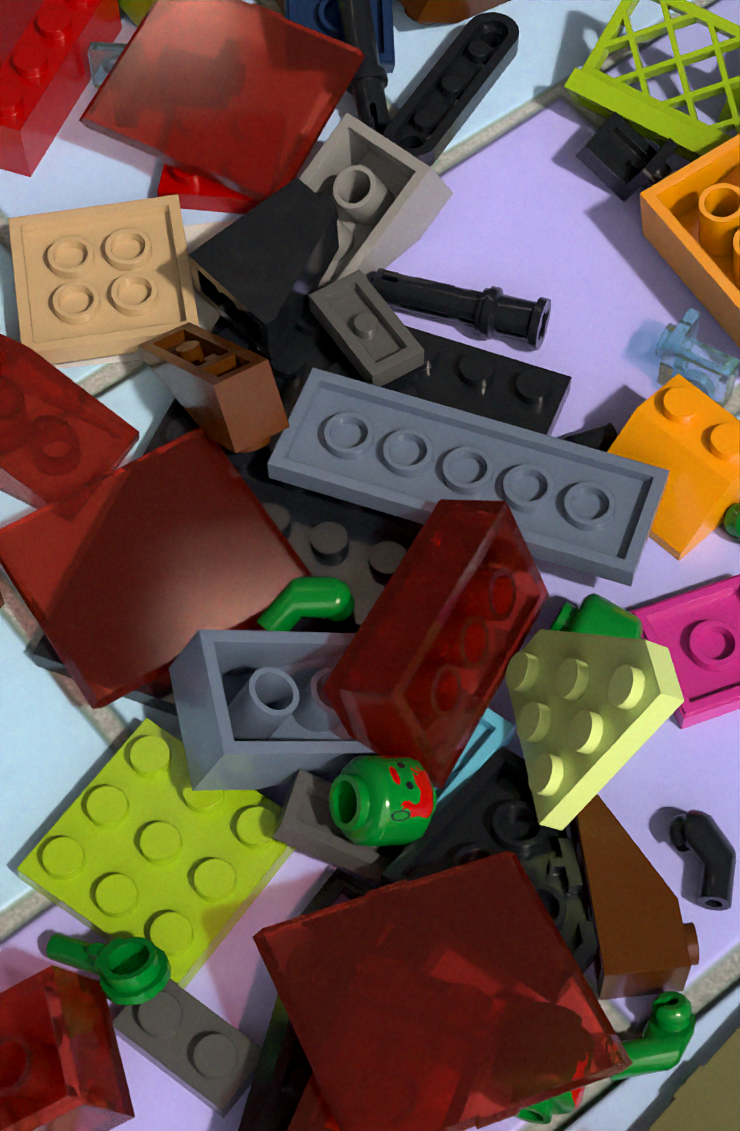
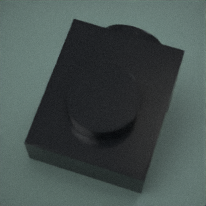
(625, 158)

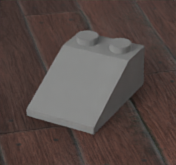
(379, 194)

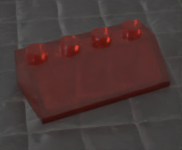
(440, 637)

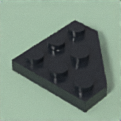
(497, 816)

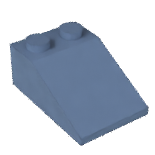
(258, 707)

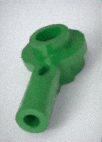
(128, 969)

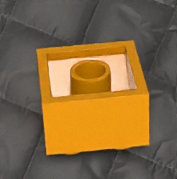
(700, 446)

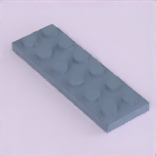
(409, 453)

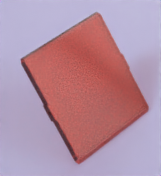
(224, 92)
(145, 562)
(440, 1001)

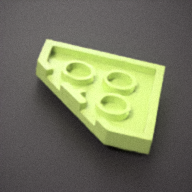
(585, 712)

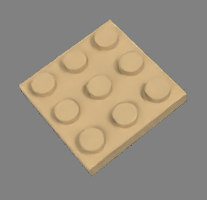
(101, 278)

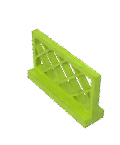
(646, 115)

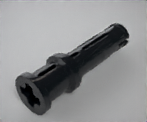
(486, 311)

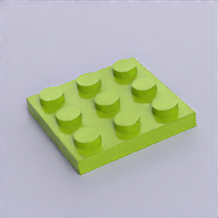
(155, 856)

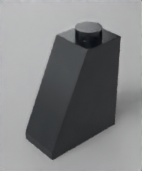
(269, 264)

